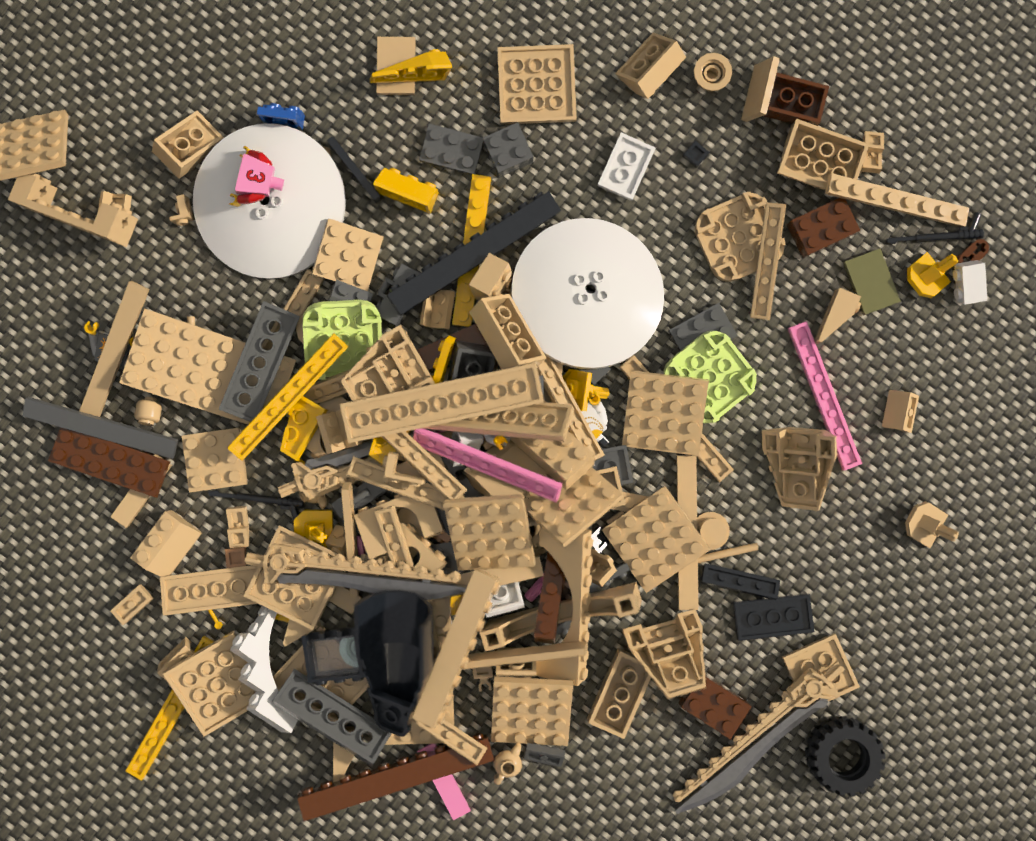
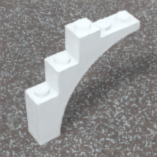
(257, 672)

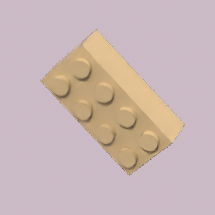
(506, 332)
(561, 460)
(619, 694)

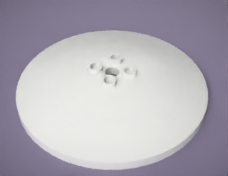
(287, 231)
(582, 326)

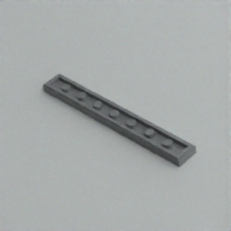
(100, 427)

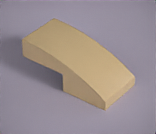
(873, 158)
(238, 527)

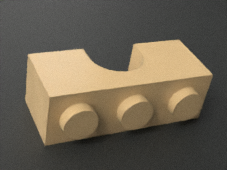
(428, 556)

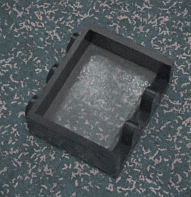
(331, 656)

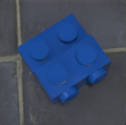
(275, 114)

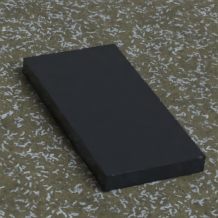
(773, 617)

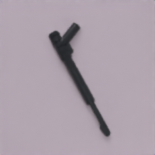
(963, 233)
(285, 502)

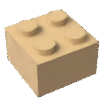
(491, 278)

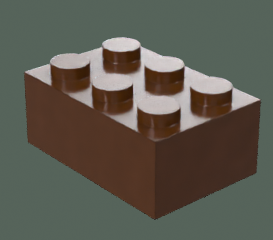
(797, 99)
(823, 227)
(716, 707)

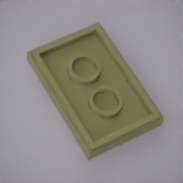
(872, 281)

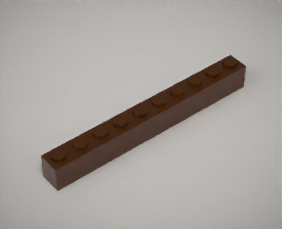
(386, 779)

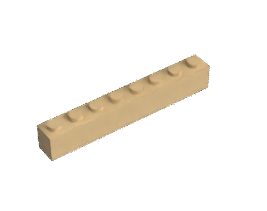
(456, 648)

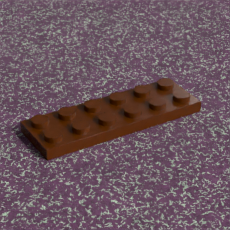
(109, 461)

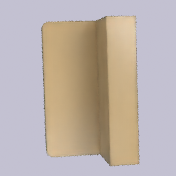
(900, 410)

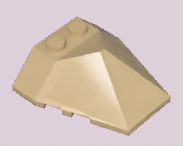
(387, 368)
(800, 464)
(671, 653)

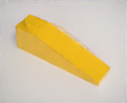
(424, 67)

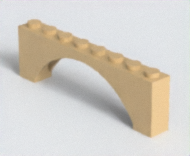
(575, 563)
(613, 602)

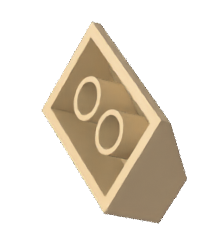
(651, 64)
(166, 544)

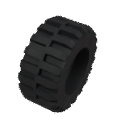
(865, 770)

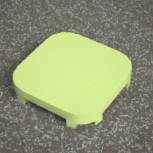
(351, 320)
(716, 359)

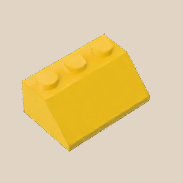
(406, 189)

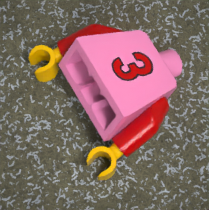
(255, 178)

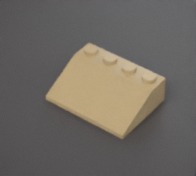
(816, 152)
(495, 487)

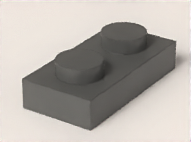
(545, 755)

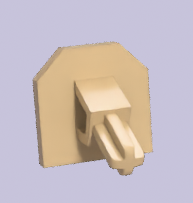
(927, 523)

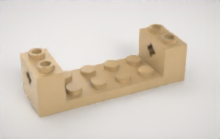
(37, 194)

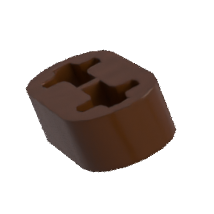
(969, 251)

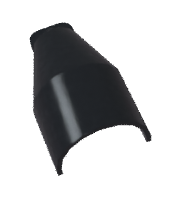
(395, 654)

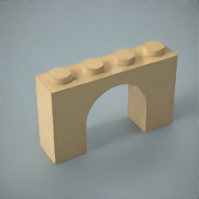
(370, 532)

